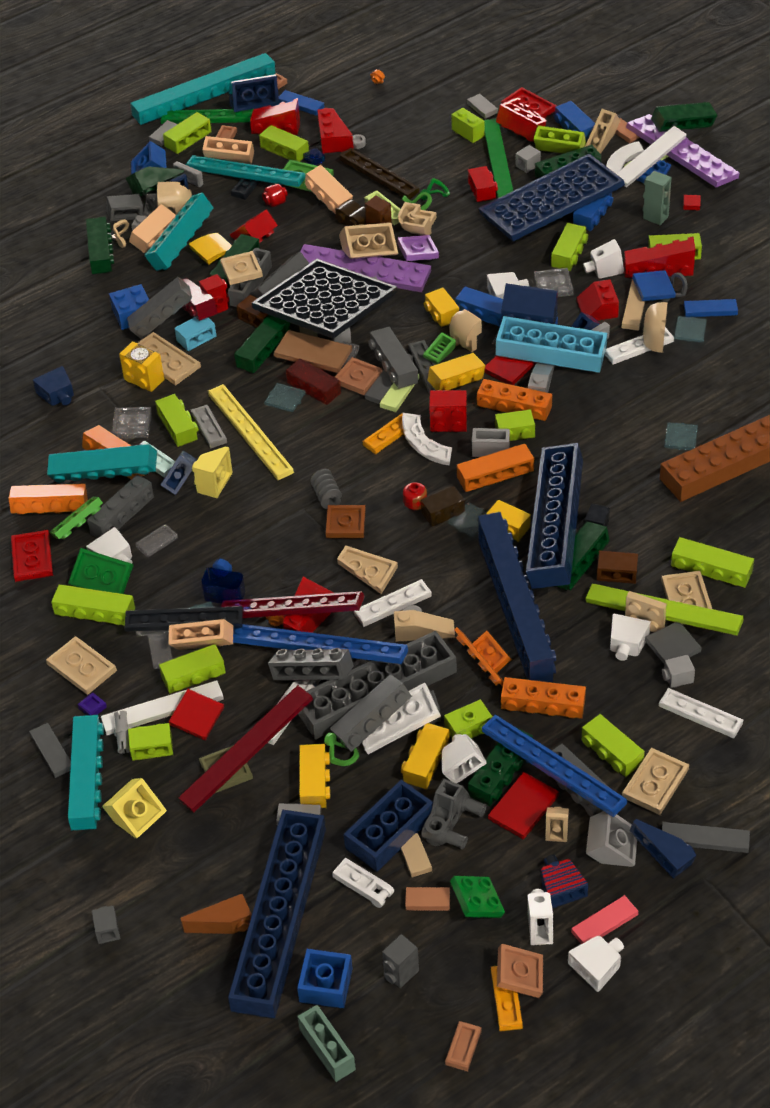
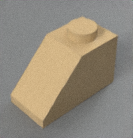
(557, 824)

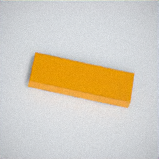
(385, 435)
(507, 1006)

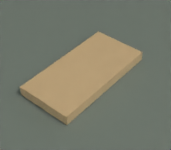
(175, 362)

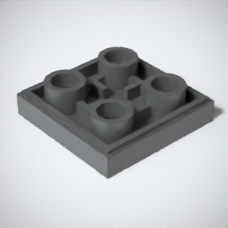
(672, 642)

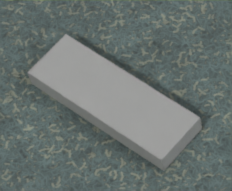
(208, 426)

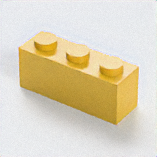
(456, 372)
(425, 755)
(314, 775)

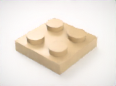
(241, 267)
(646, 609)

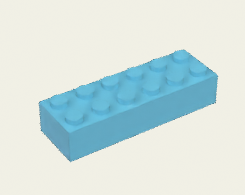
(551, 344)

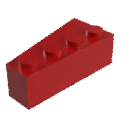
(670, 257)

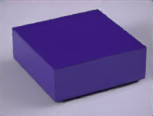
(92, 705)

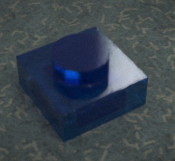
(314, 156)

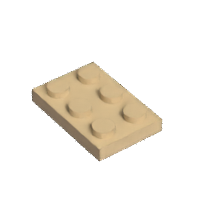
(686, 588)
(81, 665)
(655, 781)

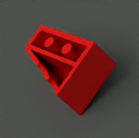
(283, 116)
(519, 119)
(333, 132)
(306, 622)

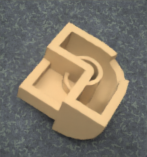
(172, 195)
(416, 220)
(655, 326)
(465, 328)

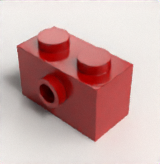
(482, 183)
(217, 289)

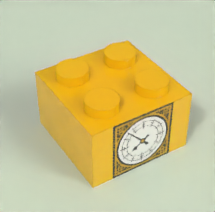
(142, 366)

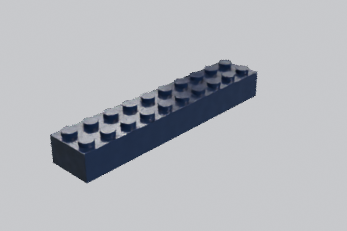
(555, 516)
(516, 598)
(277, 914)

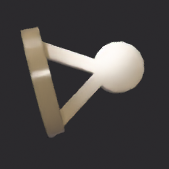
(121, 242)

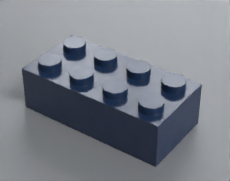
(388, 825)

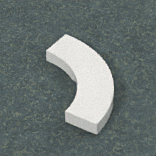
(624, 155)
(421, 443)

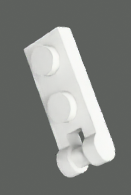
(362, 882)

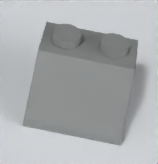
(611, 840)

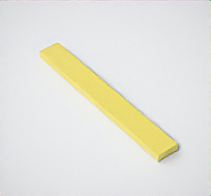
(250, 432)

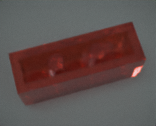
(313, 381)

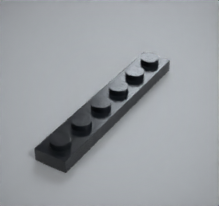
(161, 619)

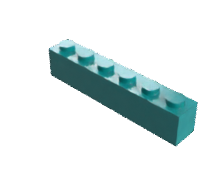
(179, 232)
(102, 463)
(84, 772)

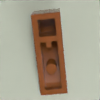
(221, 918)

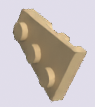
(368, 567)

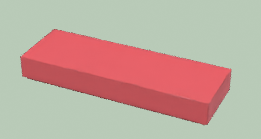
(605, 920)

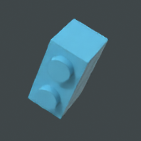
(195, 332)

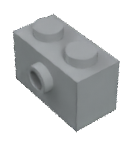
(489, 441)

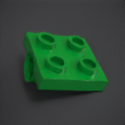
(477, 896)

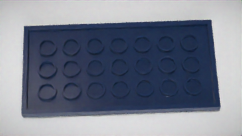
(551, 197)

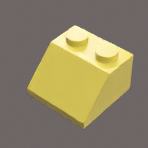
(212, 471)
(134, 807)

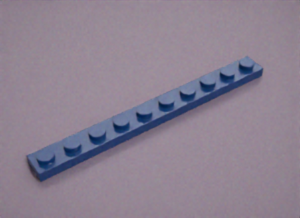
(296, 640)

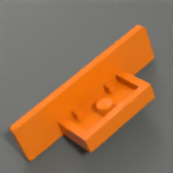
(488, 651)

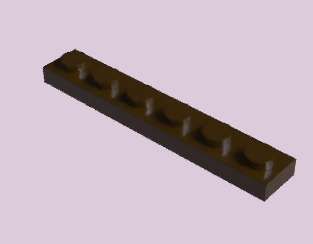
(379, 173)

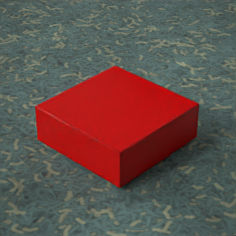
(691, 202)

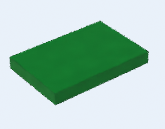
(100, 572)

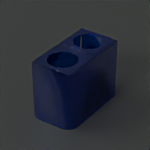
(222, 585)

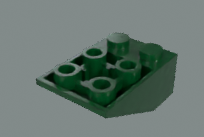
(147, 178)

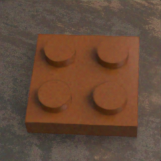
(345, 521)

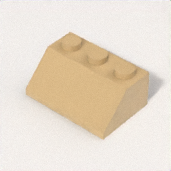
(368, 240)

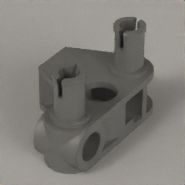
(448, 802)

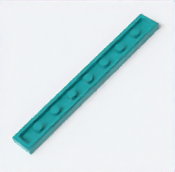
(246, 171)

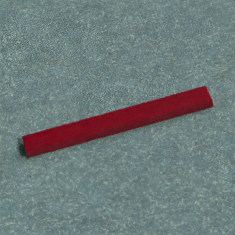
(299, 604)
(245, 748)

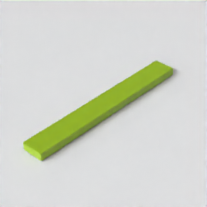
(675, 611)

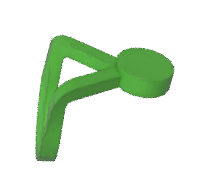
(427, 204)
(330, 740)

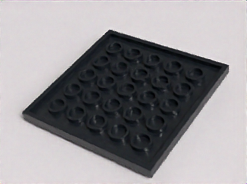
(324, 298)

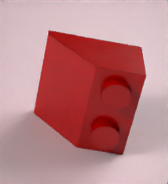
(257, 227)
(599, 300)

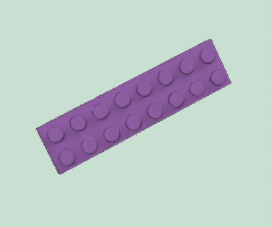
(687, 154)
(394, 272)

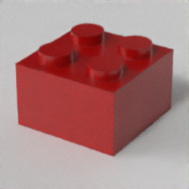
(448, 410)

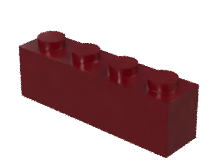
(202, 304)

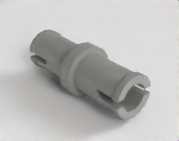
(121, 732)

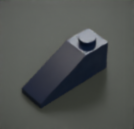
(667, 849)

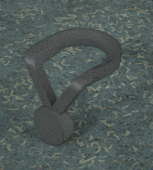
(684, 288)

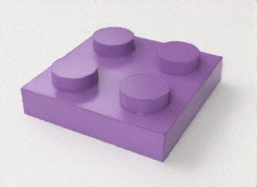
(417, 248)

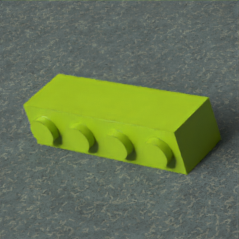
(712, 562)
(92, 604)

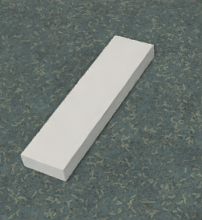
(632, 348)
(392, 602)
(701, 713)

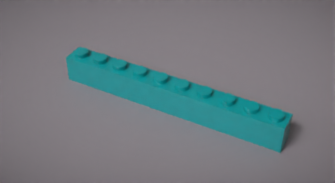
(200, 88)

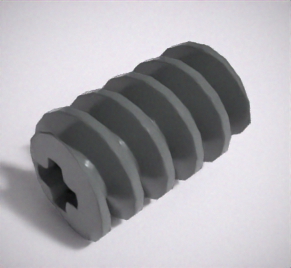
(326, 488)

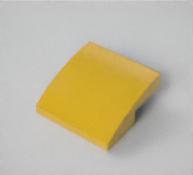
(210, 247)

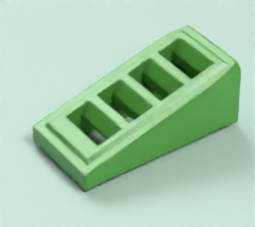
(445, 340)

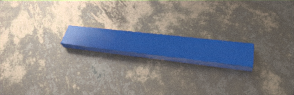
(554, 765)

